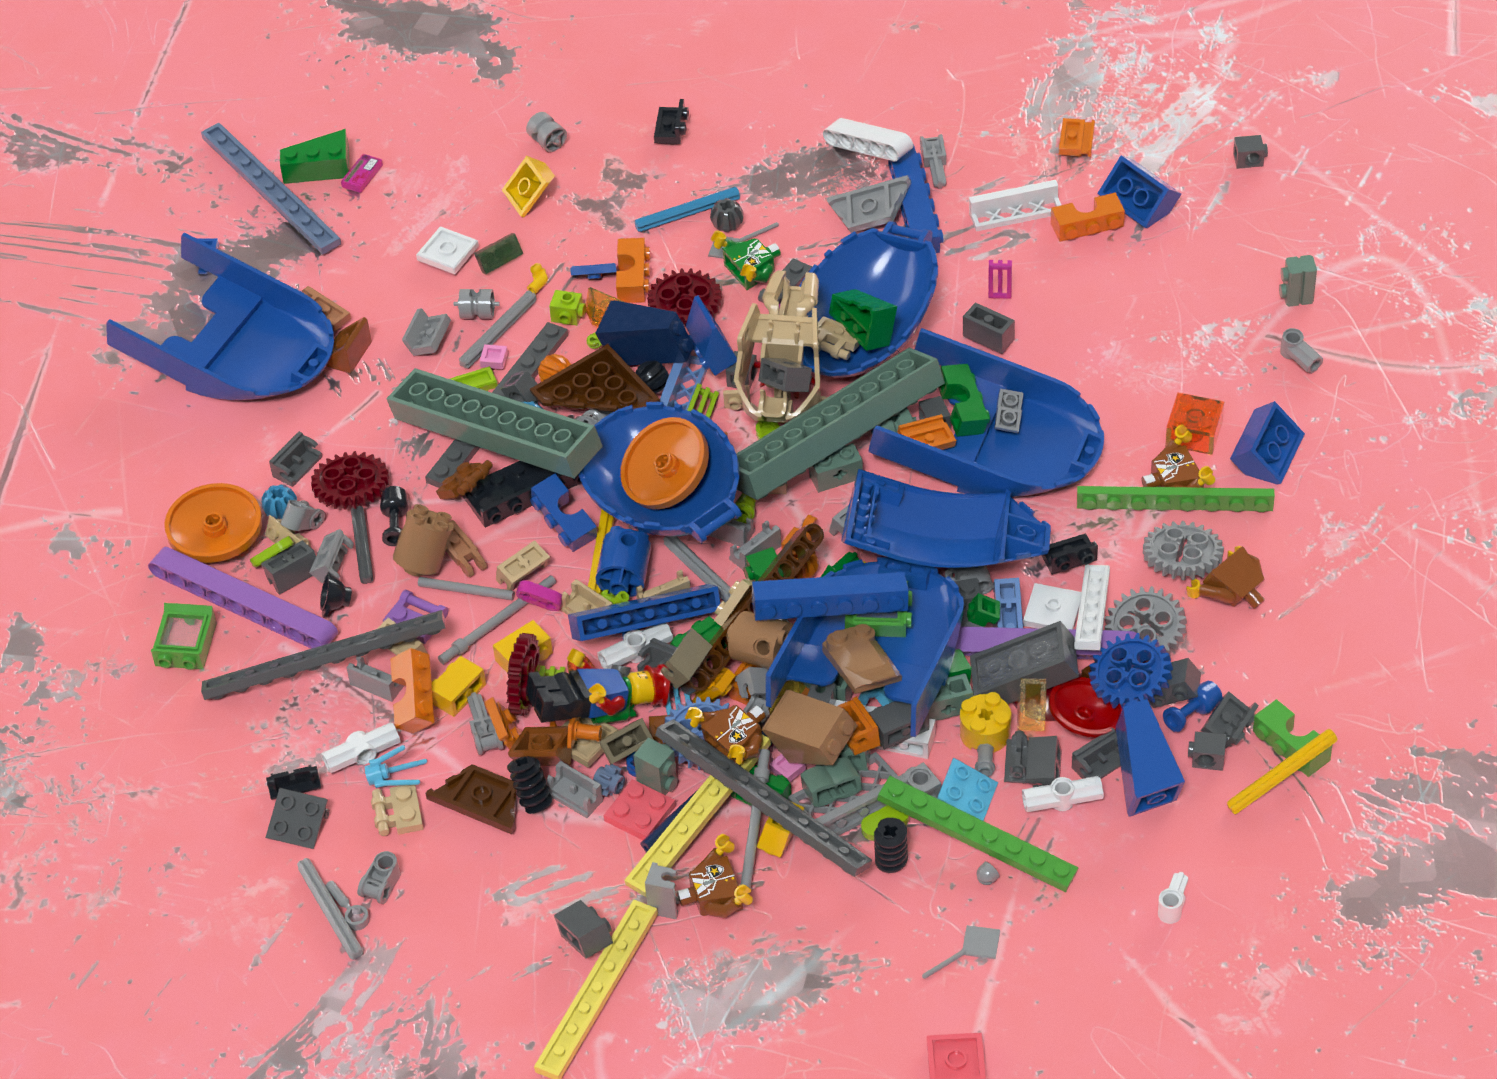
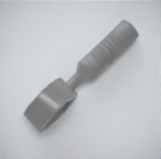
(343, 901)

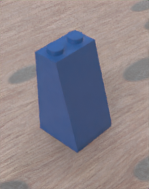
(1146, 761)

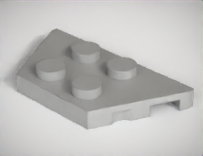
(870, 204)

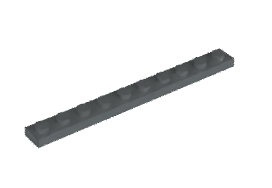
(459, 452)
(318, 656)
(764, 798)

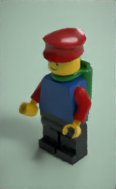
(595, 692)

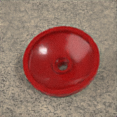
(1080, 710)

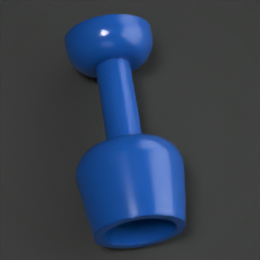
(1208, 698)

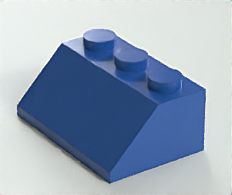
(1140, 192)
(708, 339)
(1267, 444)

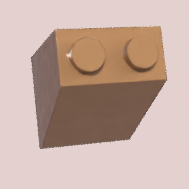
(808, 729)

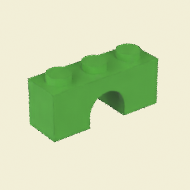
(1274, 727)

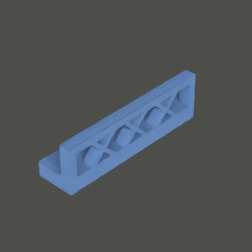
(678, 375)

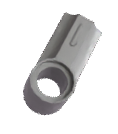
(1297, 349)

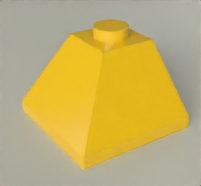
(527, 184)

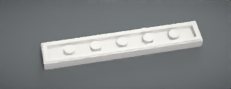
(1092, 607)

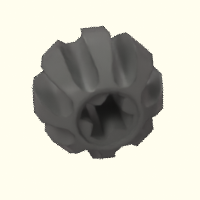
(726, 215)

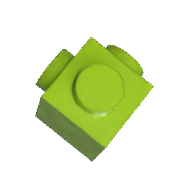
(567, 307)

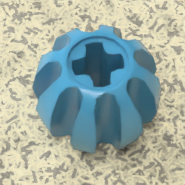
(276, 499)

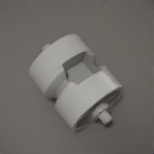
(546, 131)
(475, 303)

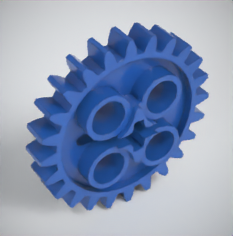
(1130, 670)

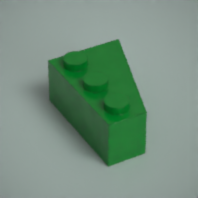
(864, 317)

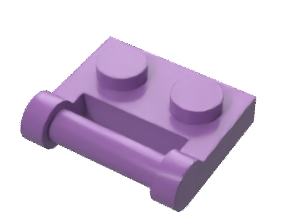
(401, 613)

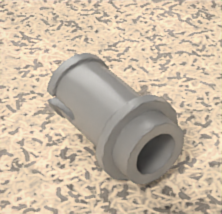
(985, 759)

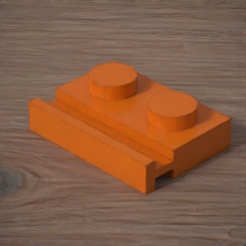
(1076, 137)
(929, 431)
(503, 722)

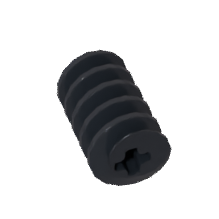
(530, 784)
(890, 845)

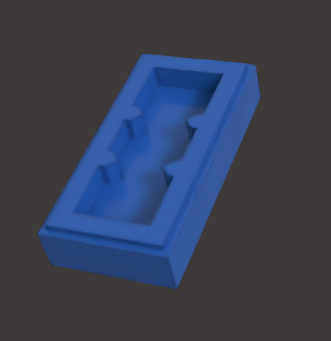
(593, 271)

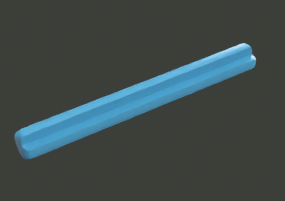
(685, 209)

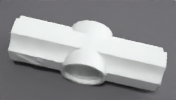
(633, 642)
(360, 747)
(1062, 794)

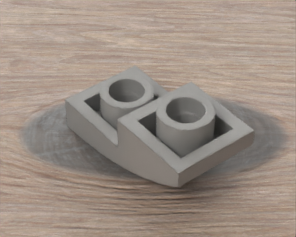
(1008, 410)

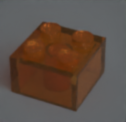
(1200, 417)

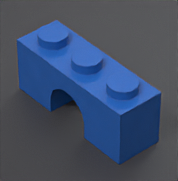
(572, 529)

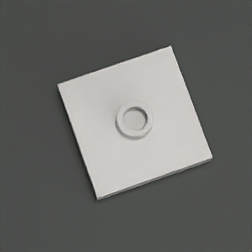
(447, 250)
(1052, 605)

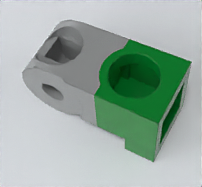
(981, 611)

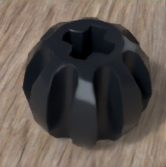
(653, 375)

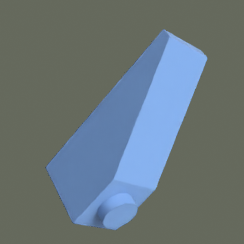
(1009, 595)

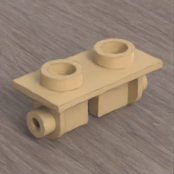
(277, 532)

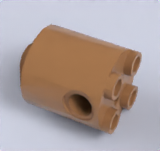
(423, 541)
(756, 640)

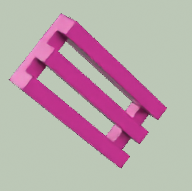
(1000, 266)

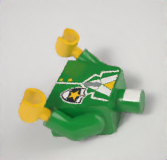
(747, 260)

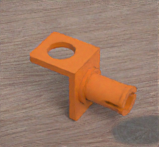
(581, 731)

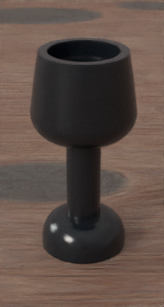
(393, 505)

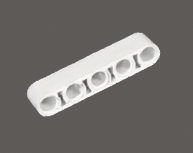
(868, 139)

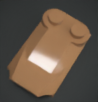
(860, 658)

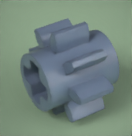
(610, 779)

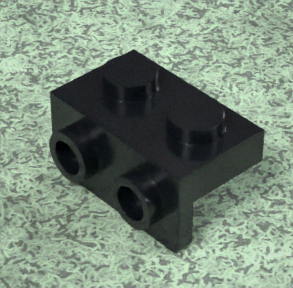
(671, 124)
(1070, 553)

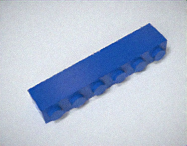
(916, 206)
(829, 596)
(644, 612)

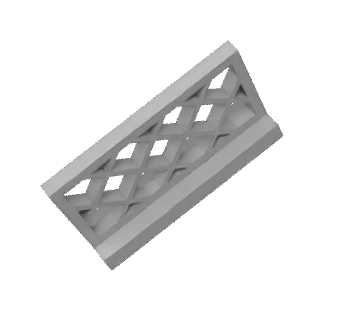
(858, 807)

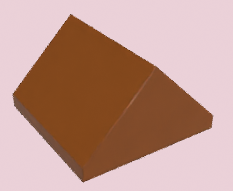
(350, 346)
(543, 743)

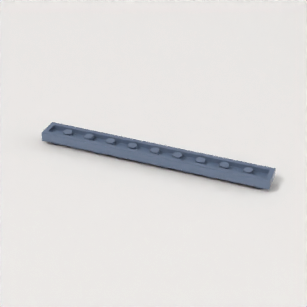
(271, 188)

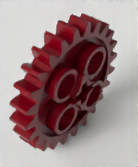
(679, 289)
(349, 480)
(522, 660)

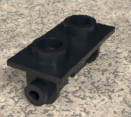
(301, 781)

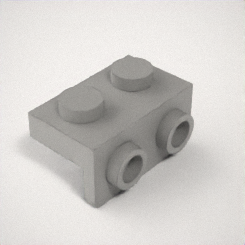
(425, 332)

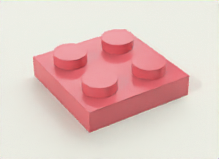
(639, 809)
(956, 1056)

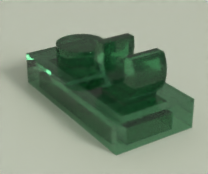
(498, 253)

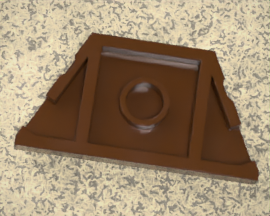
(479, 796)

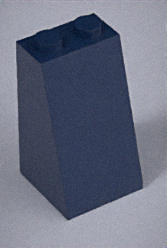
(644, 334)

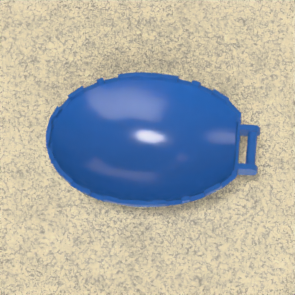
(885, 267)
(697, 514)

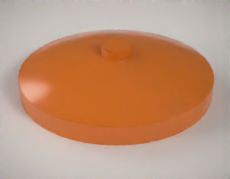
(664, 463)
(213, 522)

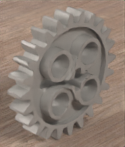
(1166, 545)
(1159, 610)

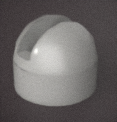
(987, 874)

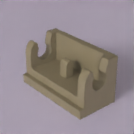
(686, 658)

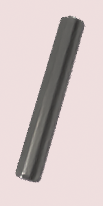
(362, 545)

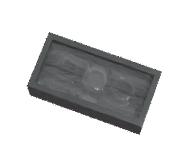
(1036, 655)

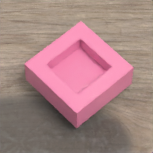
(493, 356)
(782, 767)

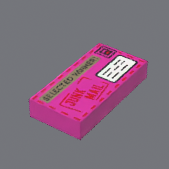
(361, 173)

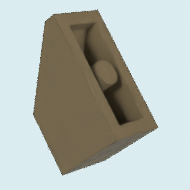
(625, 740)

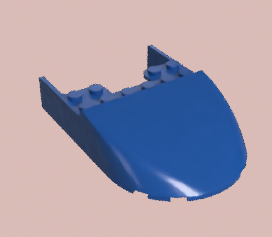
(255, 345)
(1055, 439)
(920, 657)

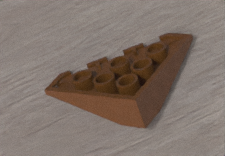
(595, 382)

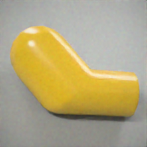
(539, 278)

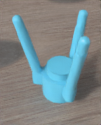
(378, 773)

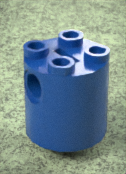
(623, 561)

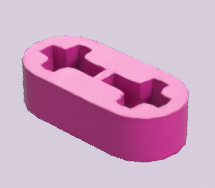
(539, 595)

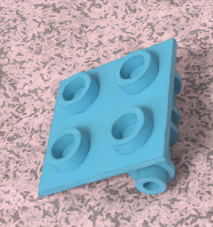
(967, 789)

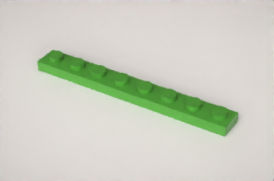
(1175, 498)
(977, 833)

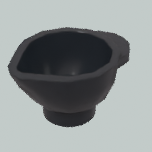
(333, 595)

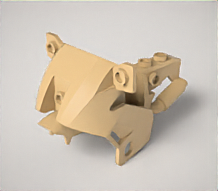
(782, 336)

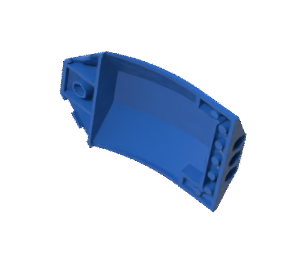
(941, 526)

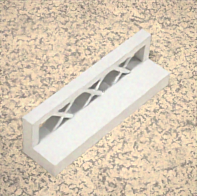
(1012, 202)

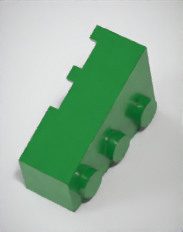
(316, 159)

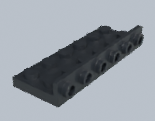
(509, 491)

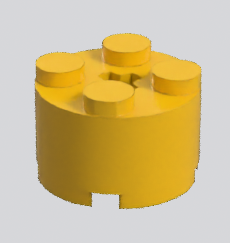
(985, 721)

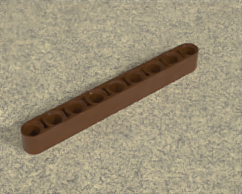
(790, 567)

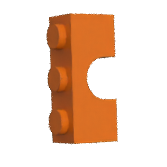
(1071, 223)
(633, 270)
(416, 707)

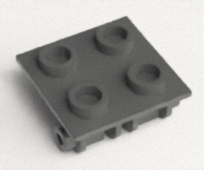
(297, 818)

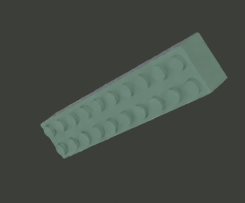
(836, 421)
(495, 422)

